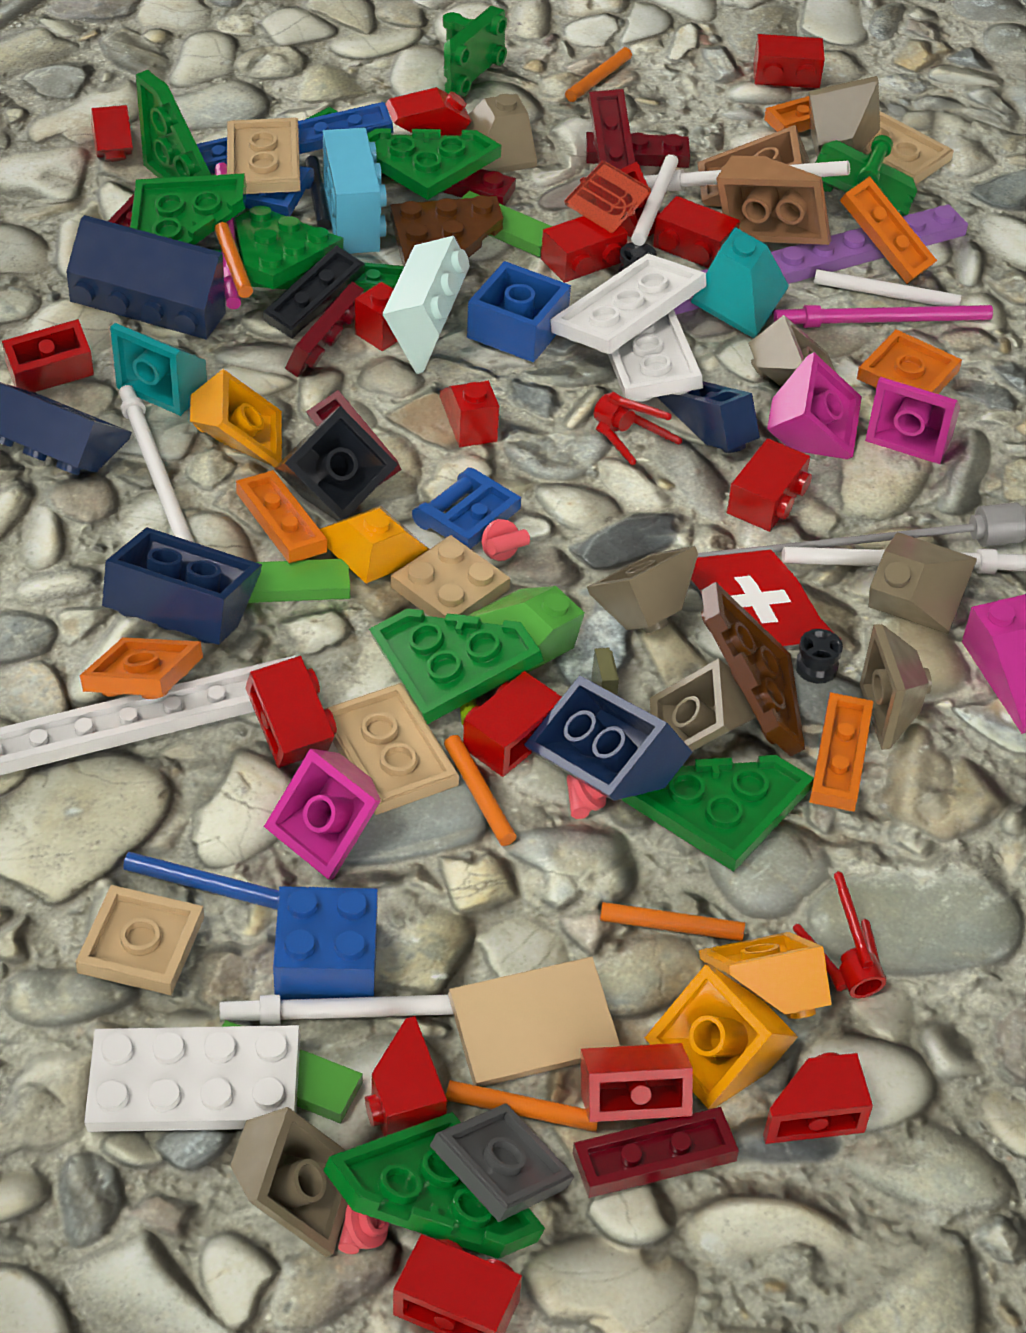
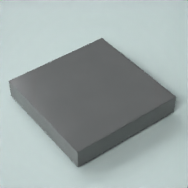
(502, 1161)

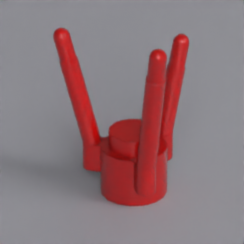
(617, 414)
(860, 965)

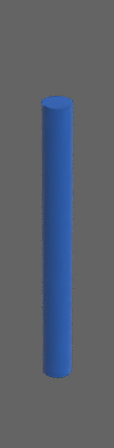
(201, 880)

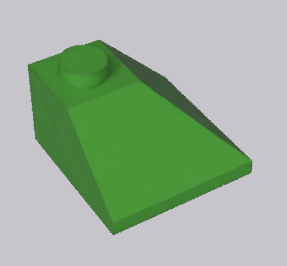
(546, 615)

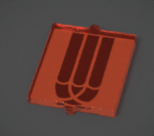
(607, 196)

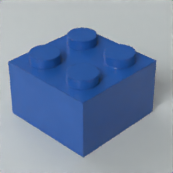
(516, 310)
(325, 942)

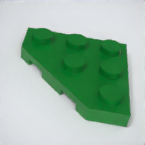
(165, 137)
(432, 161)
(188, 205)
(279, 246)
(452, 657)
(725, 804)
(413, 1188)

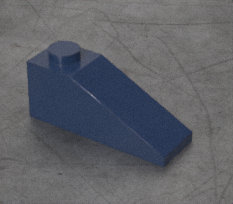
(717, 415)

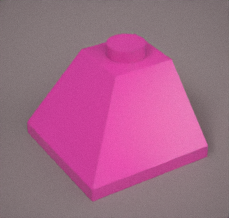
(816, 411)
(912, 420)
(324, 810)

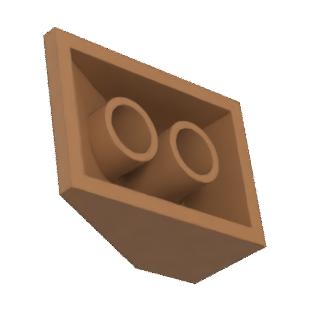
(781, 146)
(774, 200)

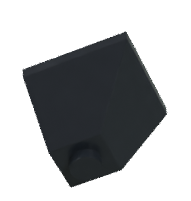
(336, 465)

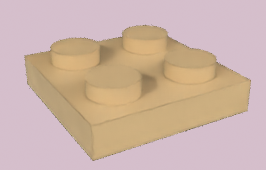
(450, 580)
(140, 940)

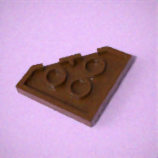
(465, 219)
(758, 667)

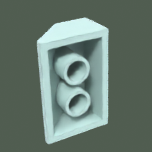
(425, 297)

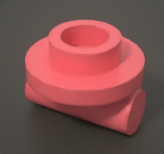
(503, 539)
(583, 798)
(361, 1232)

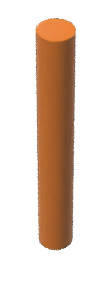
(598, 74)
(233, 260)
(480, 790)
(672, 921)
(521, 1105)

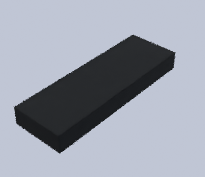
(313, 292)

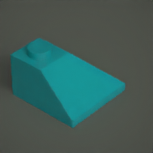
(742, 284)
(156, 369)

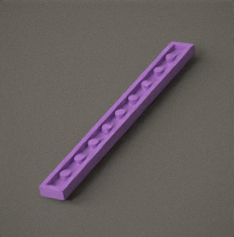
(856, 248)

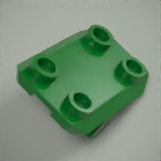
(472, 47)
(895, 185)

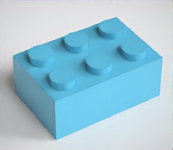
(354, 189)

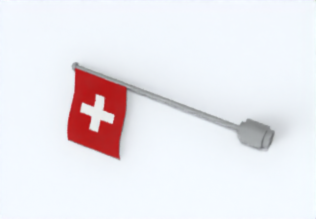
(776, 597)

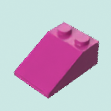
(998, 646)

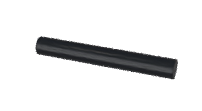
(318, 194)

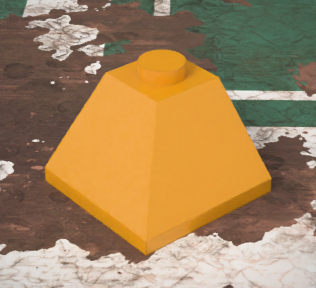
(238, 417)
(373, 543)
(778, 969)
(725, 1033)

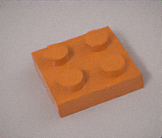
(910, 363)
(141, 667)

